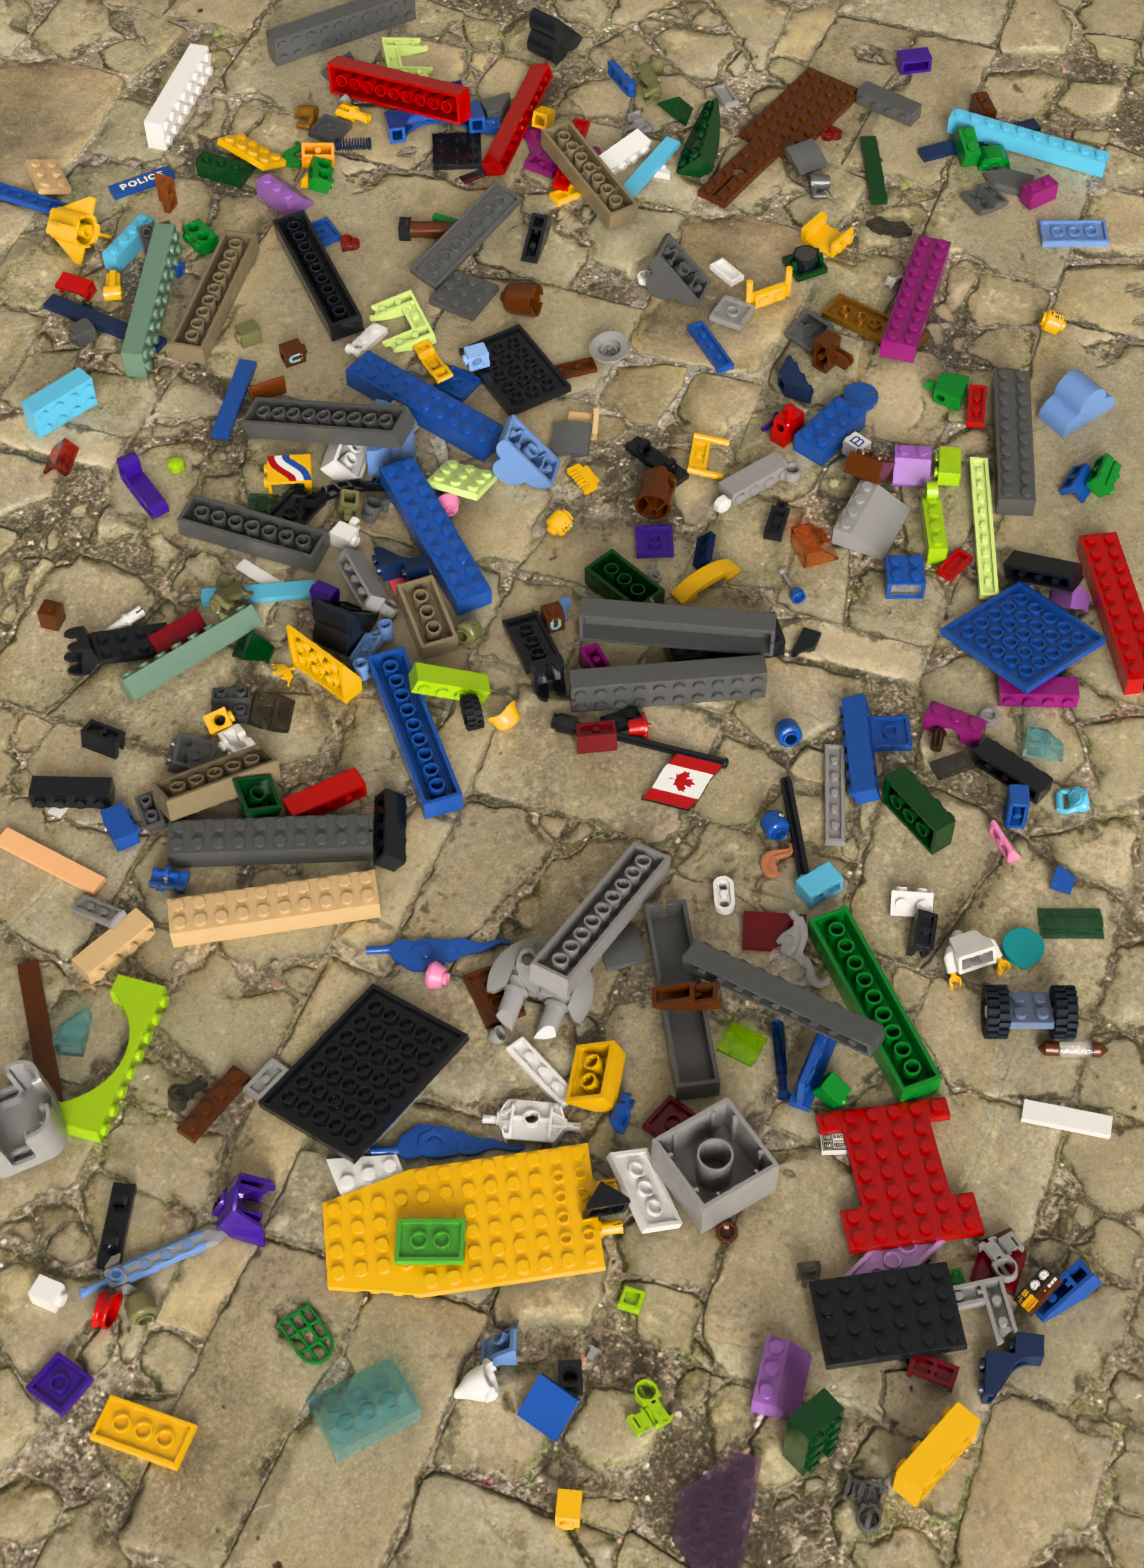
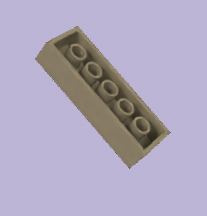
(211, 782)

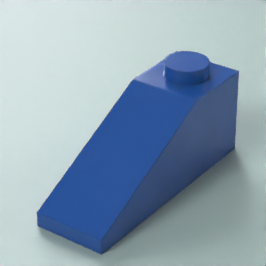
(1076, 1285)

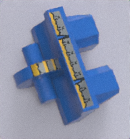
(169, 879)

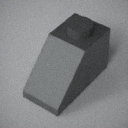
(496, 106)

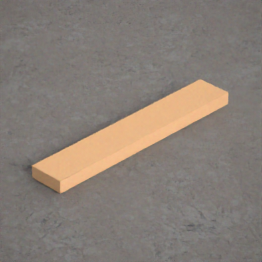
(51, 862)

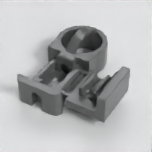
(870, 1501)

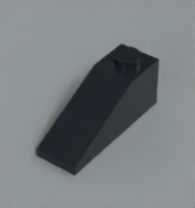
(536, 238)

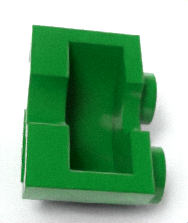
(993, 156)

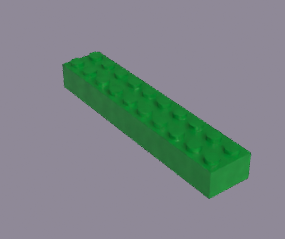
(867, 991)

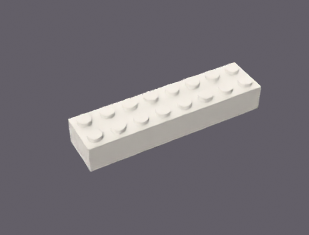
(178, 97)

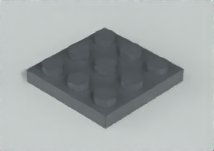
(464, 295)

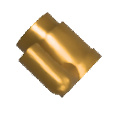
(308, 113)

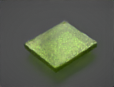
(742, 1044)

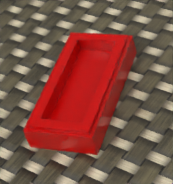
(954, 565)

